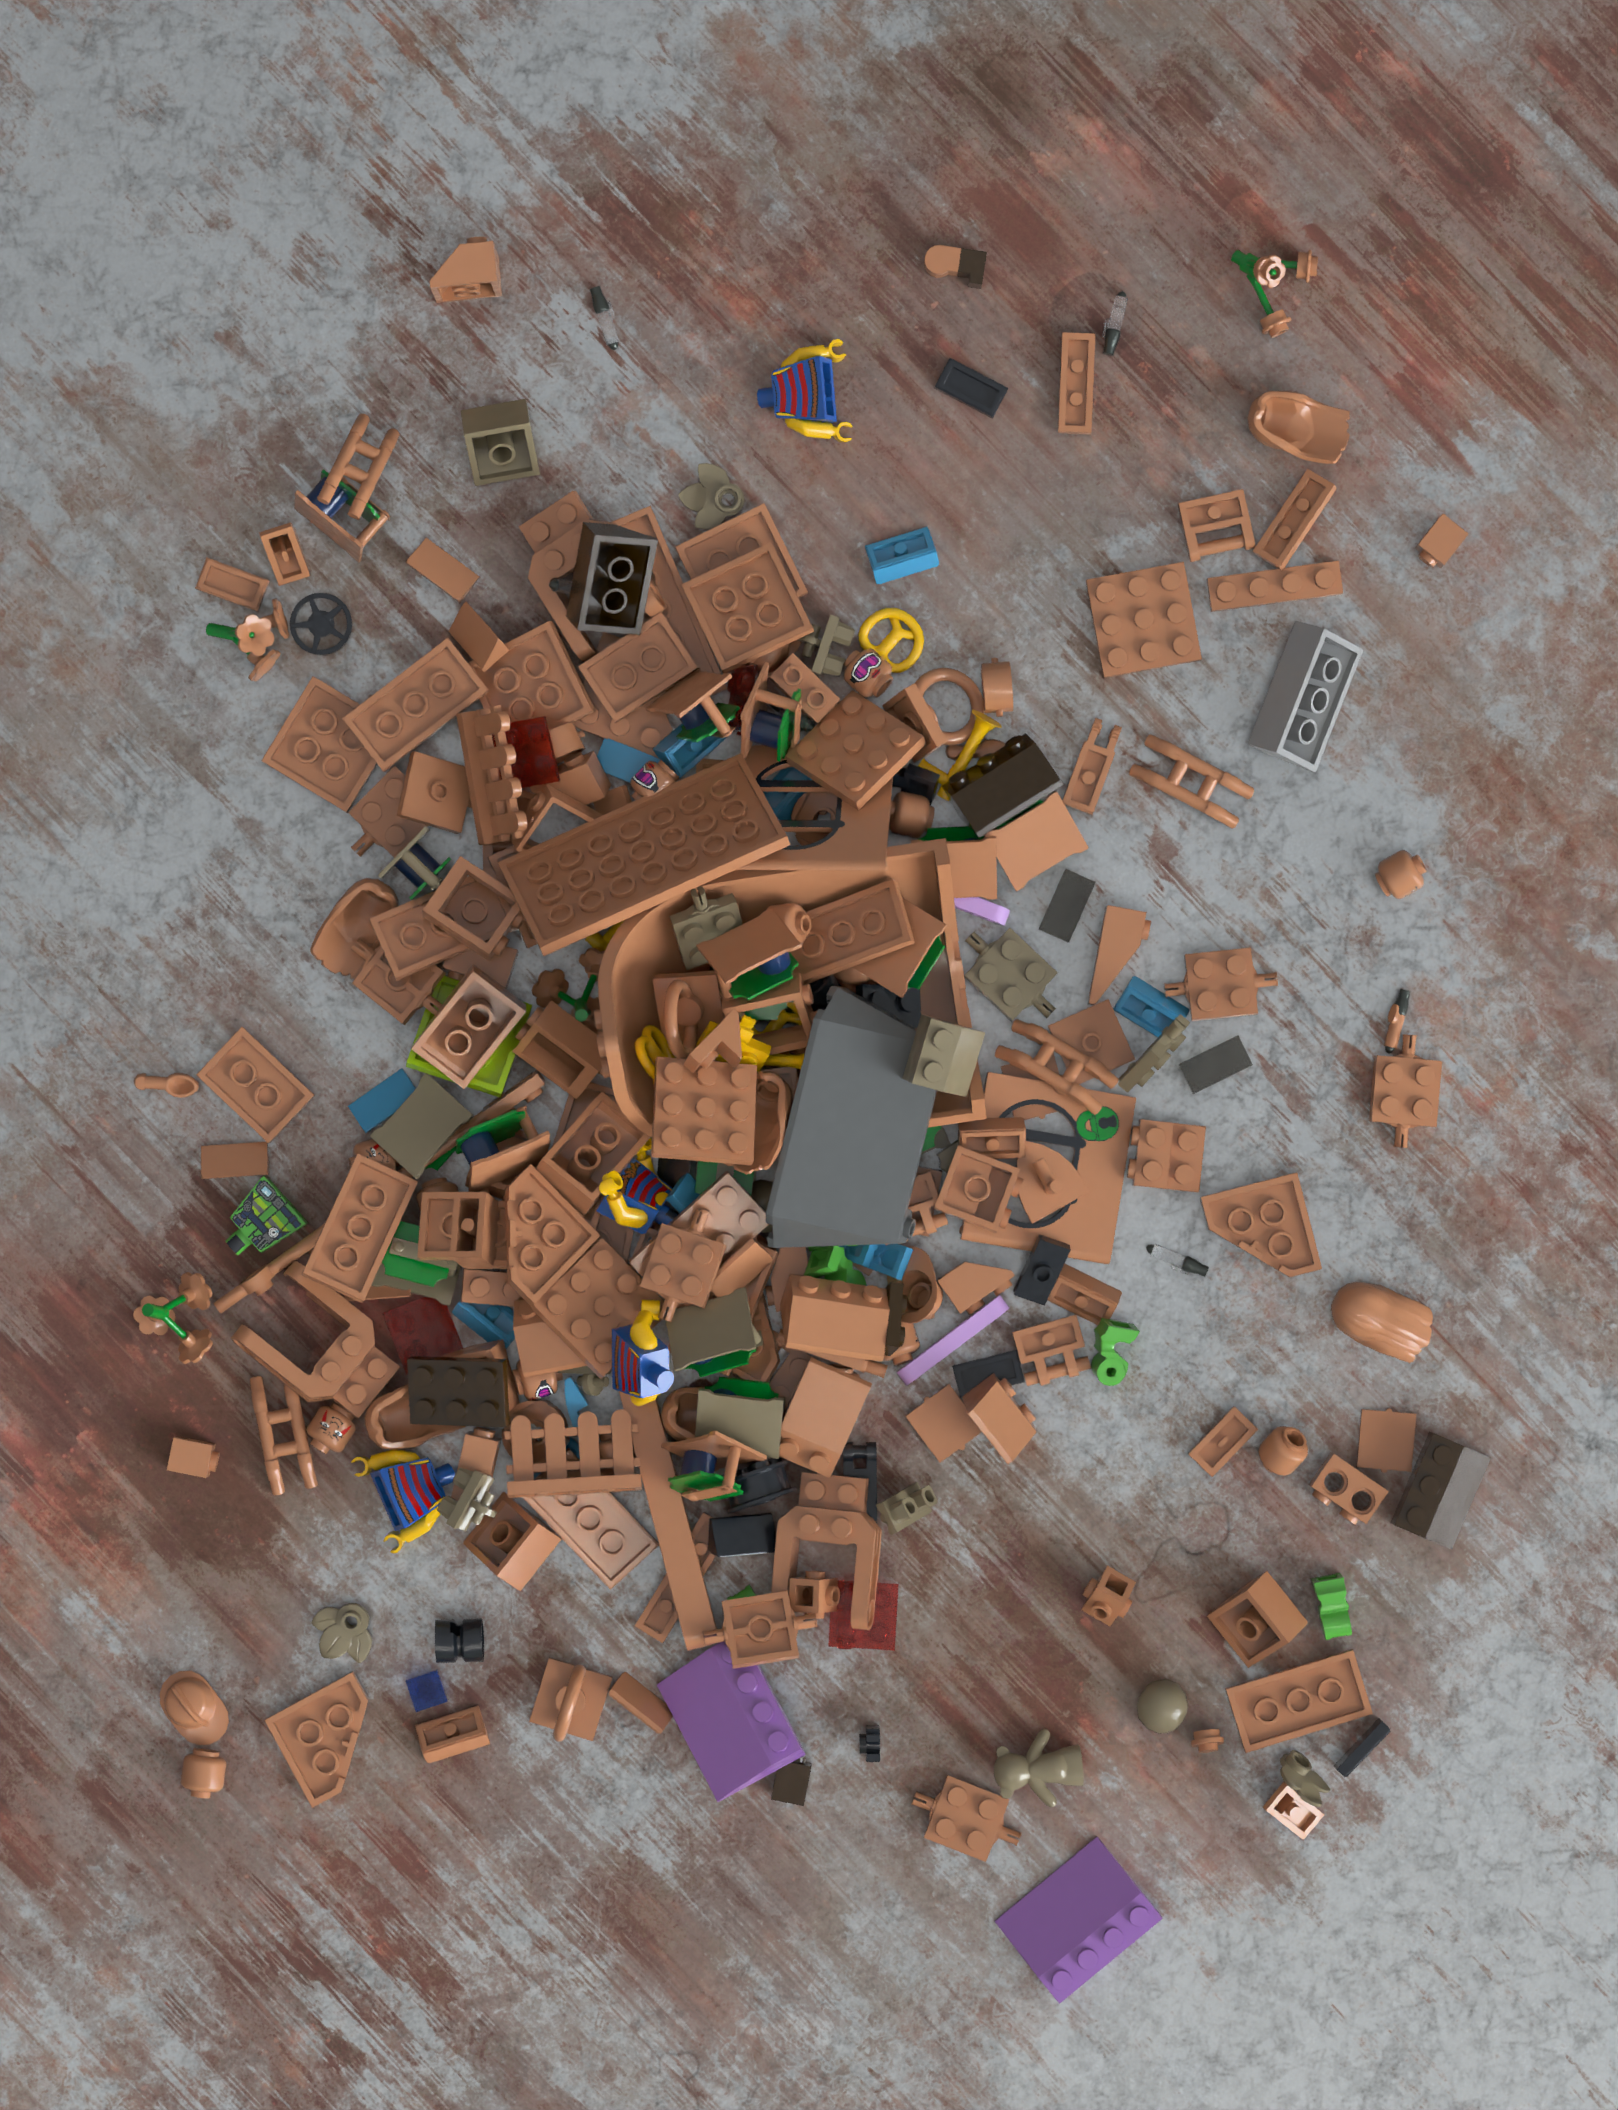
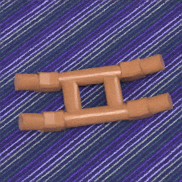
(343, 467)
(1171, 785)
(1065, 1082)
(271, 1450)

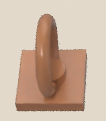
(913, 710)
(686, 1006)
(570, 1699)

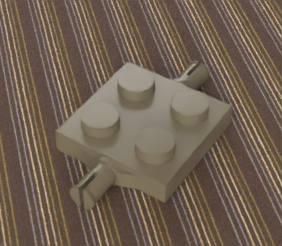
(702, 923)
(1010, 974)
(1155, 1055)

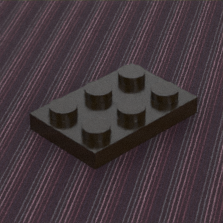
(458, 1391)

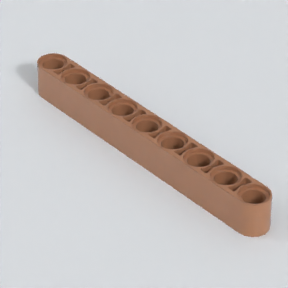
(671, 1524)

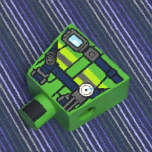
(264, 1218)

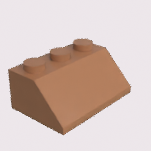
(468, 273)
(835, 1317)

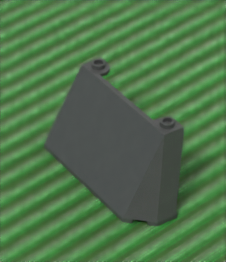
(851, 1132)

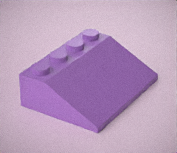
(730, 1721)
(1078, 1919)

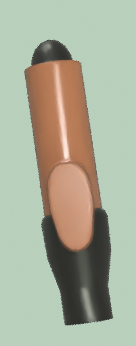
(1396, 1018)

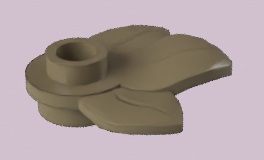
(708, 495)
(341, 1636)
(1298, 1776)

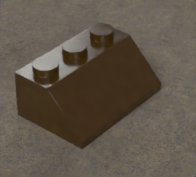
(611, 579)
(1001, 784)
(1440, 1490)

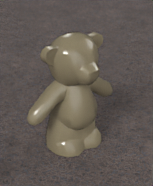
(1036, 1769)

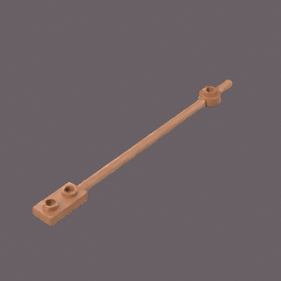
(260, 1280)

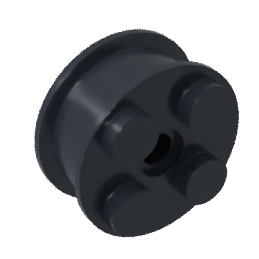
(761, 1484)

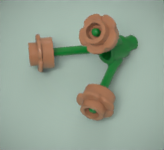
(1268, 272)

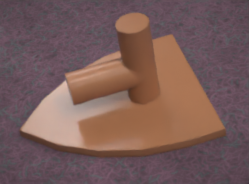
(1048, 1181)

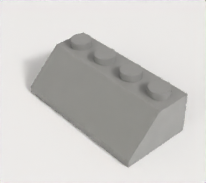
(1305, 696)

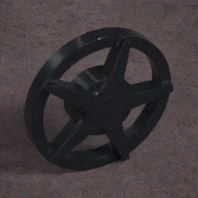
(320, 623)

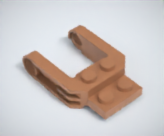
(555, 541)
(351, 1368)
(836, 1514)

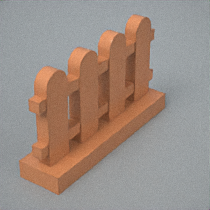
(491, 798)
(556, 1463)

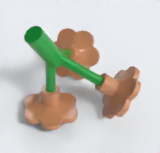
(254, 637)
(553, 987)
(156, 1316)

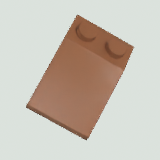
(469, 1026)
(591, 1147)
(821, 1416)

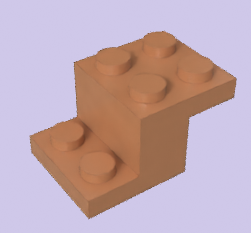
(463, 1229)

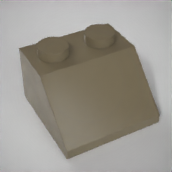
(500, 442)
(943, 1056)

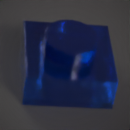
(426, 1690)

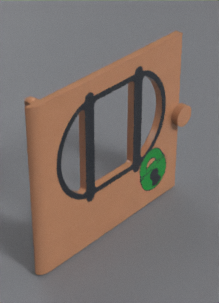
(855, 838)
(1098, 1157)

